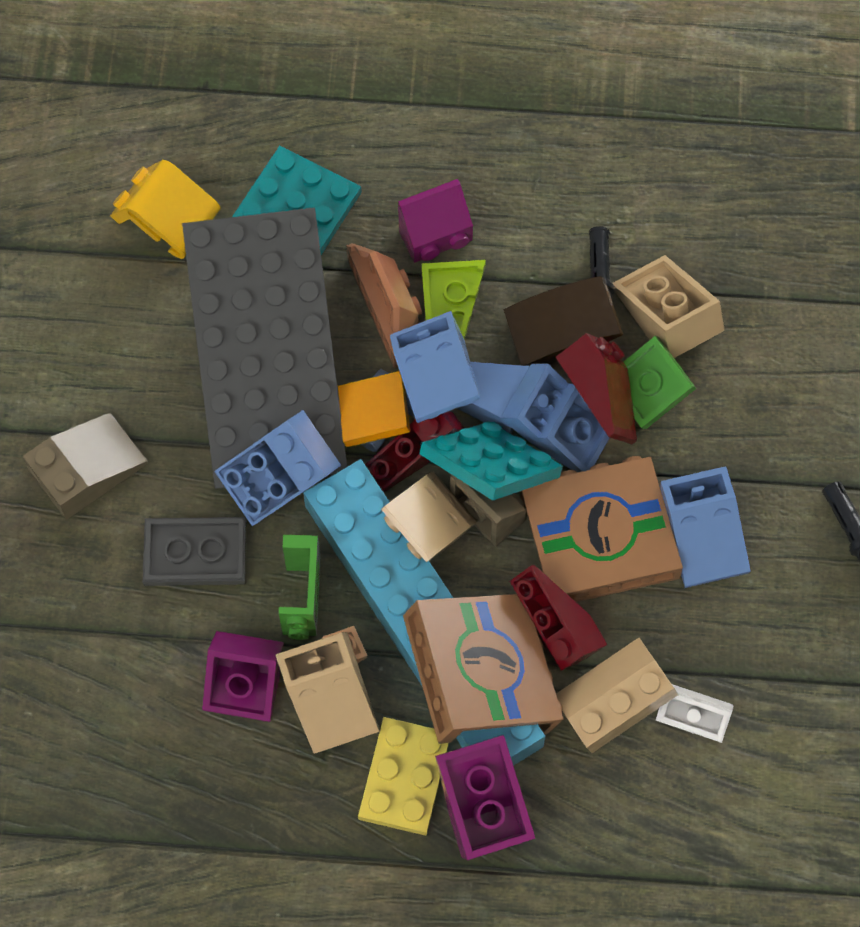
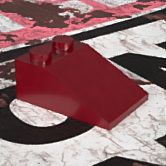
(603, 383)

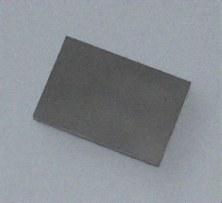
(194, 551)

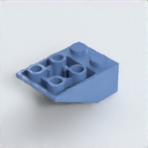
(435, 366)
(277, 468)
(706, 526)

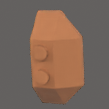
(384, 293)

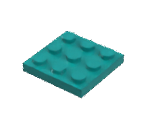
(296, 184)
(491, 460)

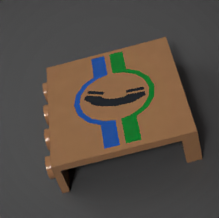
(603, 529)
(481, 665)

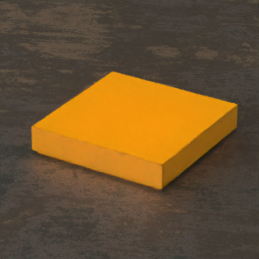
(373, 409)

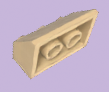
(615, 695)

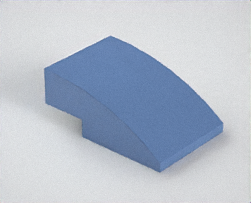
(555, 419)

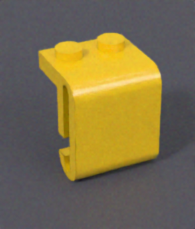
(162, 202)

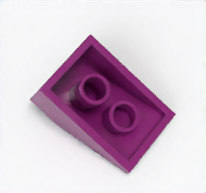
(484, 798)

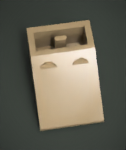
(428, 517)
(328, 692)

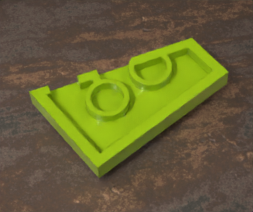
(452, 288)

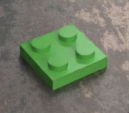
(655, 382)

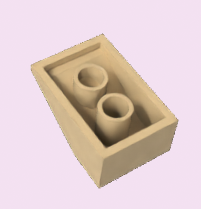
(670, 305)

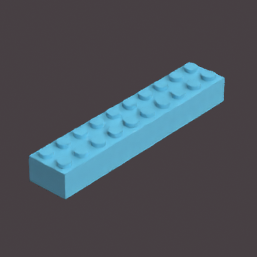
(389, 575)

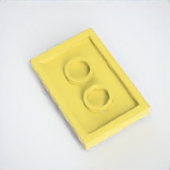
(403, 777)

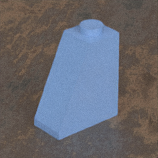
(496, 388)

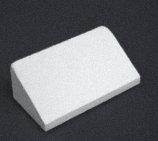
(696, 714)

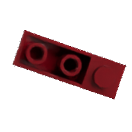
(402, 454)
(558, 618)

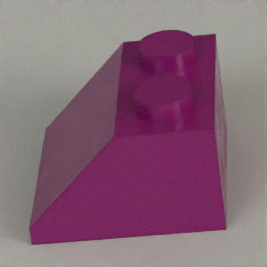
(435, 221)
(242, 676)

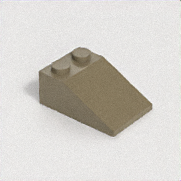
(84, 463)

